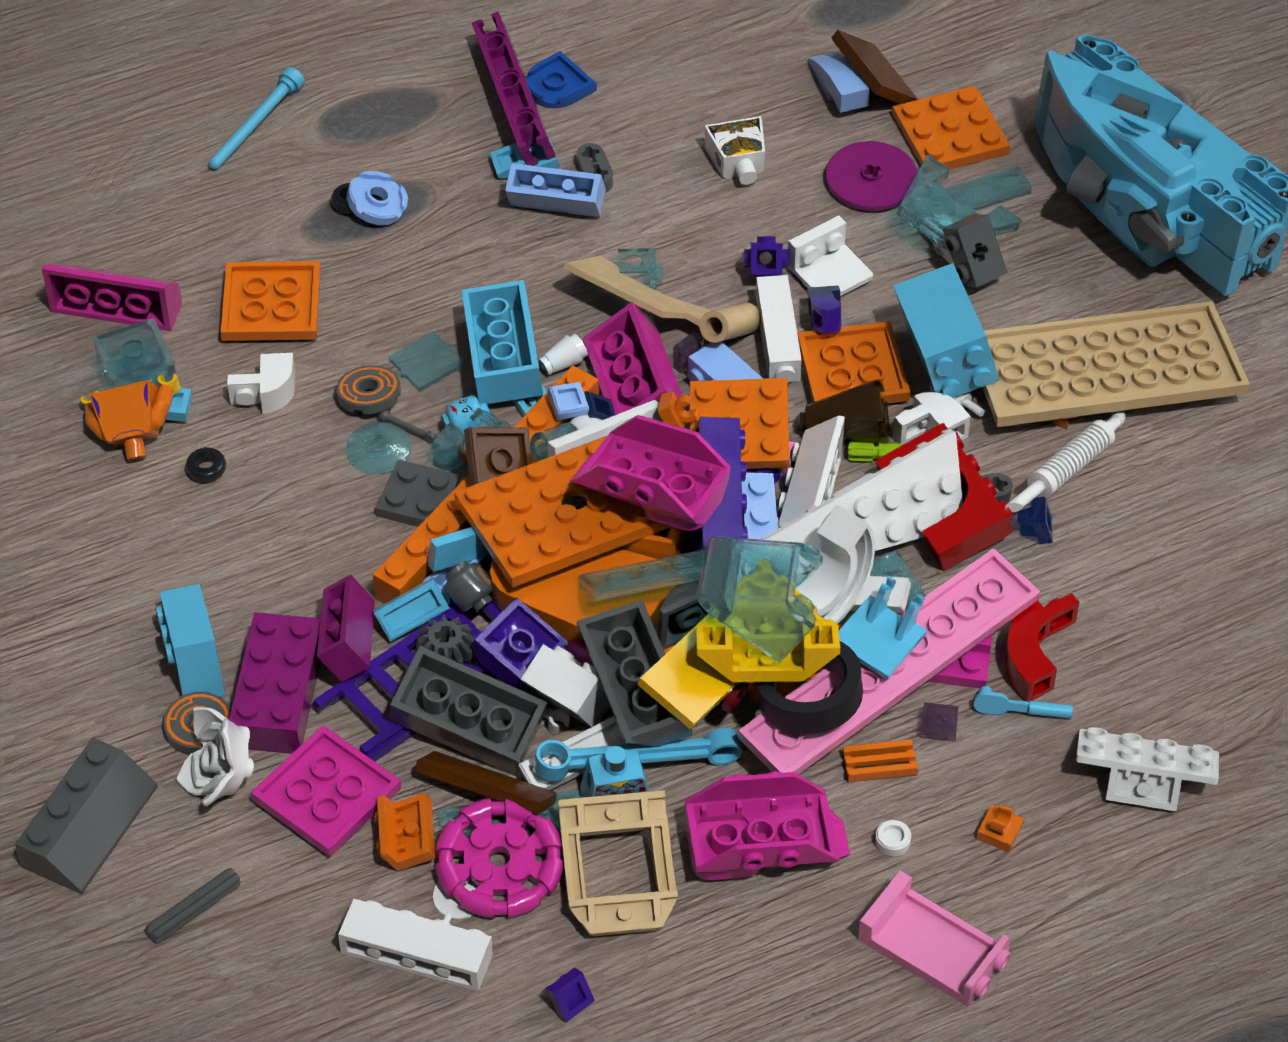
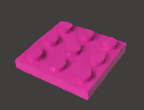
(325, 790)

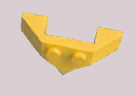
(746, 663)

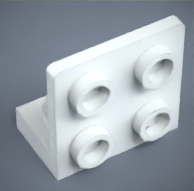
(824, 259)

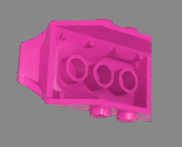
(660, 469)
(761, 824)

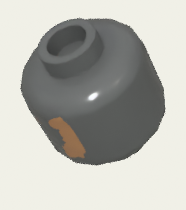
(469, 586)

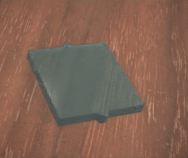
(426, 361)

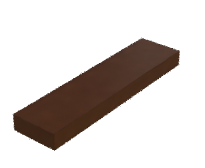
(485, 782)

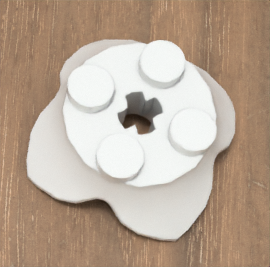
(221, 761)

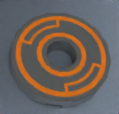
(353, 384)
(180, 715)

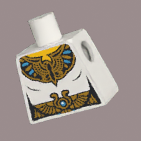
(737, 148)

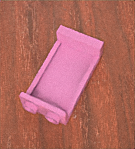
(932, 942)

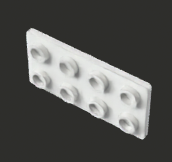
(1144, 769)

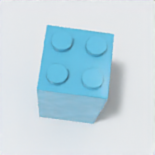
(946, 332)

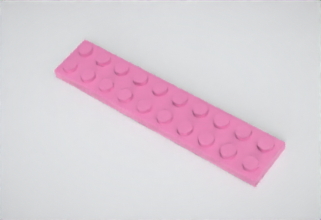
(955, 620)

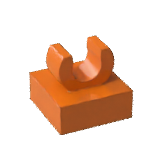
(671, 409)
(1000, 827)

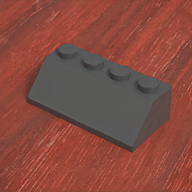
(622, 651)
(85, 816)

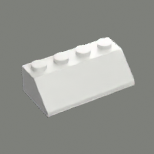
(814, 471)

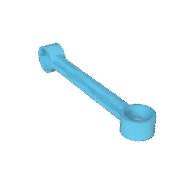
(719, 746)

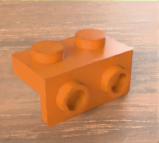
(405, 831)

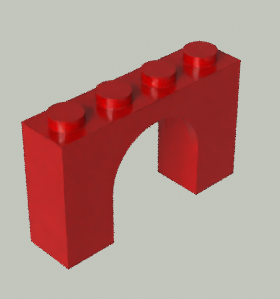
(979, 519)

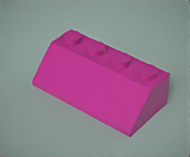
(111, 295)
(630, 360)

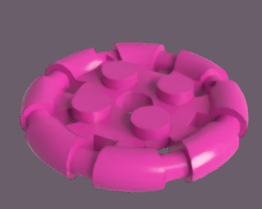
(494, 838)

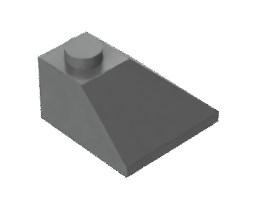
(679, 614)

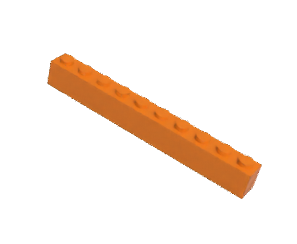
(409, 562)

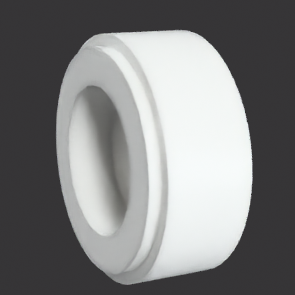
(893, 838)

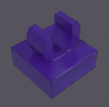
(570, 994)

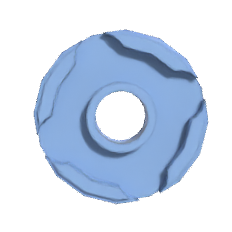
(370, 209)

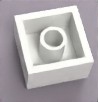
(567, 684)

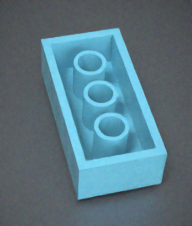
(502, 342)

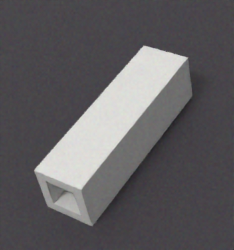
(778, 328)

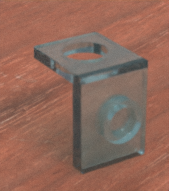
(647, 265)

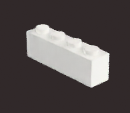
(416, 944)

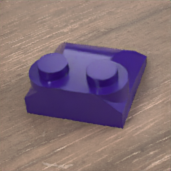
(513, 642)

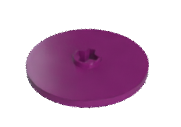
(870, 175)

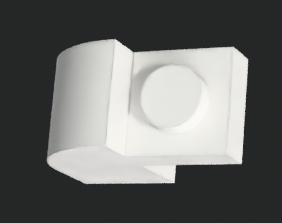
(270, 387)
(928, 412)

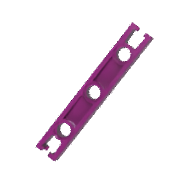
(513, 89)

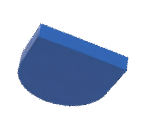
(559, 82)

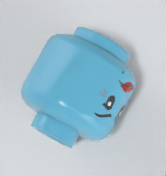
(461, 410)

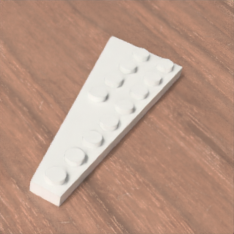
(893, 501)

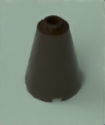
(863, 410)

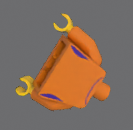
(130, 413)

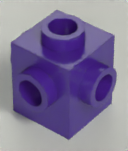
(766, 244)

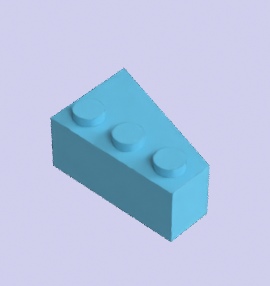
(190, 640)

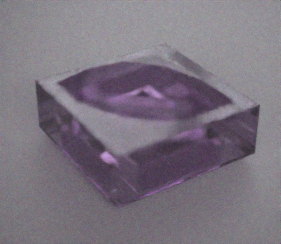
(684, 349)
(939, 721)

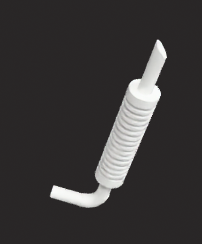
(1069, 460)

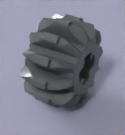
(447, 639)

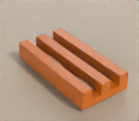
(879, 755)

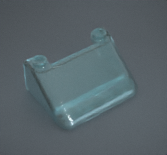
(753, 590)

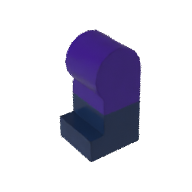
(825, 308)

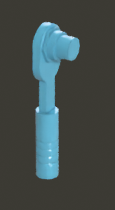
(997, 703)

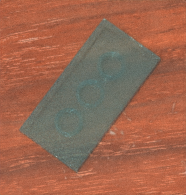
(643, 576)

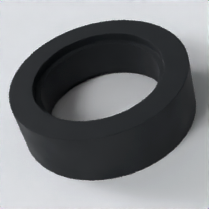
(821, 714)

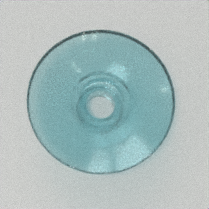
(378, 447)

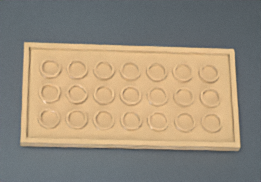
(1112, 364)

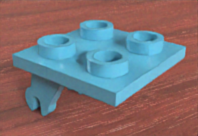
(881, 635)

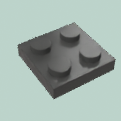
(414, 492)

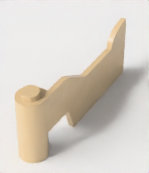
(713, 325)

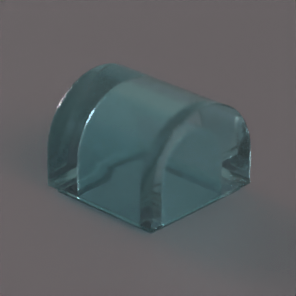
(448, 448)

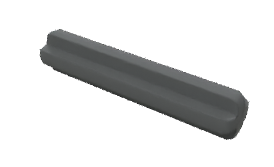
(193, 905)

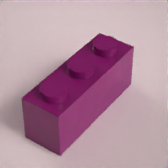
(346, 628)

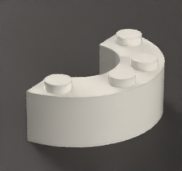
(846, 564)

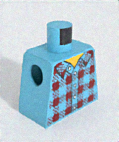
(613, 773)

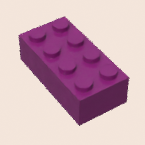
(277, 681)

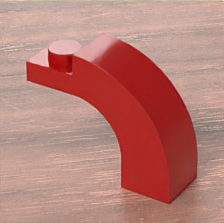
(1025, 663)

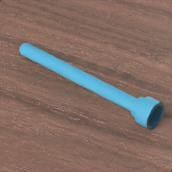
(289, 82)

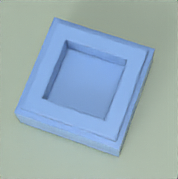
(568, 400)

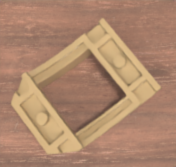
(614, 815)

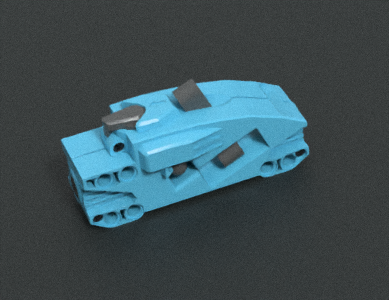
(1158, 168)

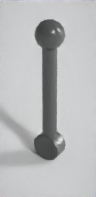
(386, 416)

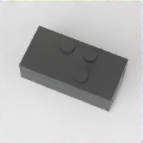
(467, 710)

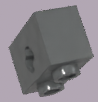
(974, 250)

